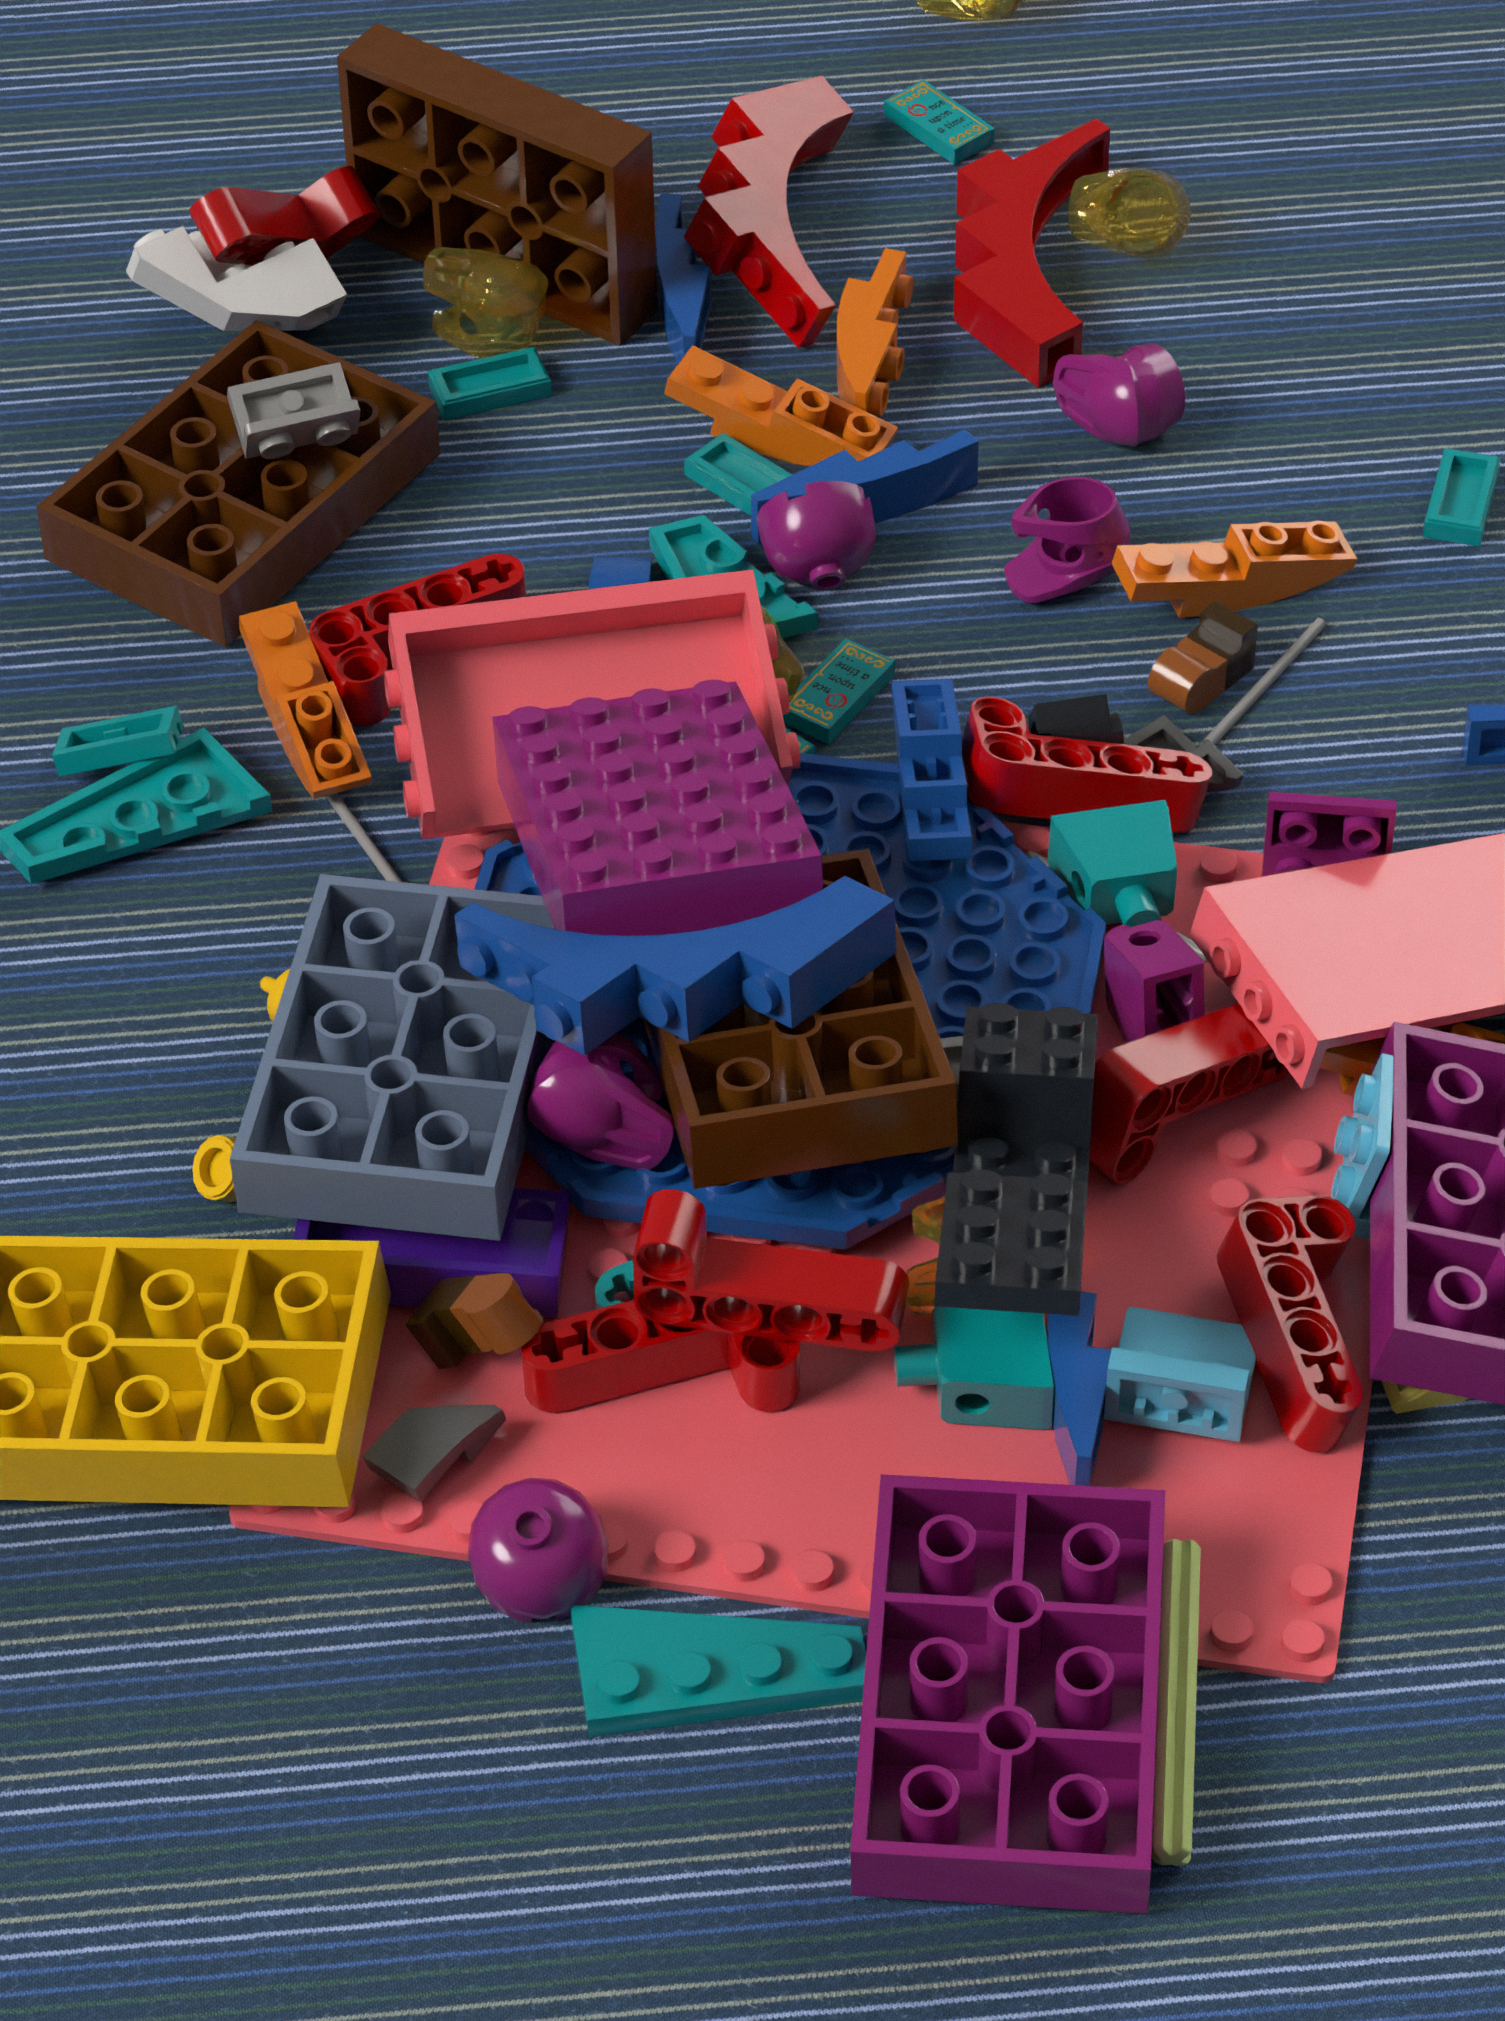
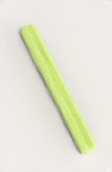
(1176, 1704)

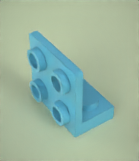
(1364, 1143)
(1180, 1374)

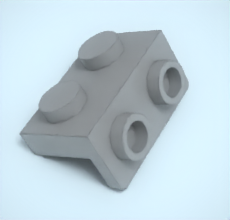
(294, 411)

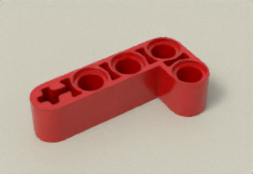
(249, 223)
(355, 635)
(1057, 775)
(1169, 1078)
(1273, 1275)
(760, 1287)
(623, 1353)

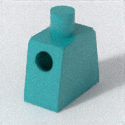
(1117, 861)
(984, 1367)

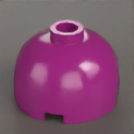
(818, 535)
(537, 1549)

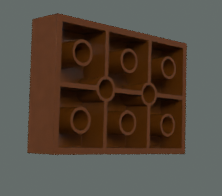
(506, 171)
(200, 529)
(833, 1091)

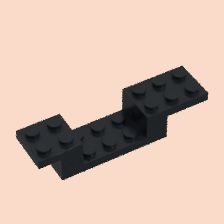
(1019, 1162)

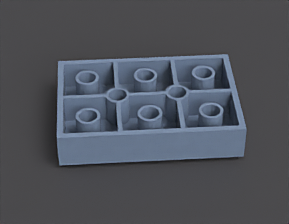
(391, 1069)

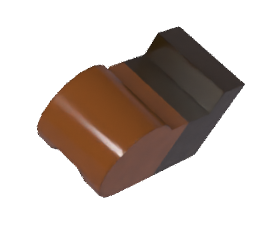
(1205, 660)
(472, 1318)

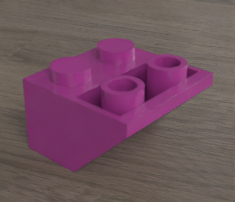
(1324, 830)

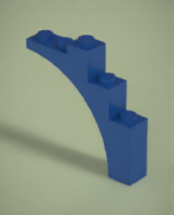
(688, 980)

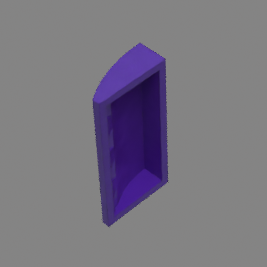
(529, 1250)

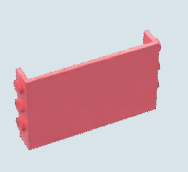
(548, 651)
(1361, 945)

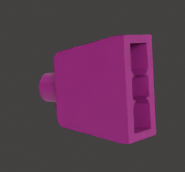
(1151, 974)

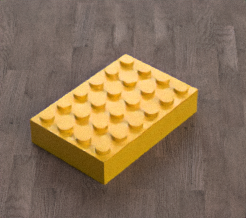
(187, 1368)

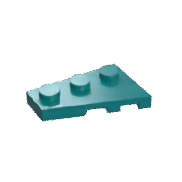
(701, 548)

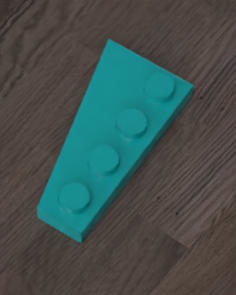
(136, 810)

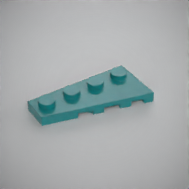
(700, 1668)

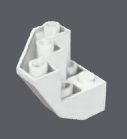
(285, 291)

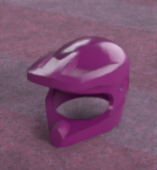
(1122, 396)
(1072, 544)
(597, 1109)

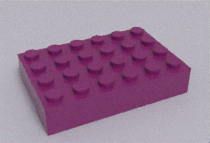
(654, 812)
(1441, 1218)
(1010, 1695)

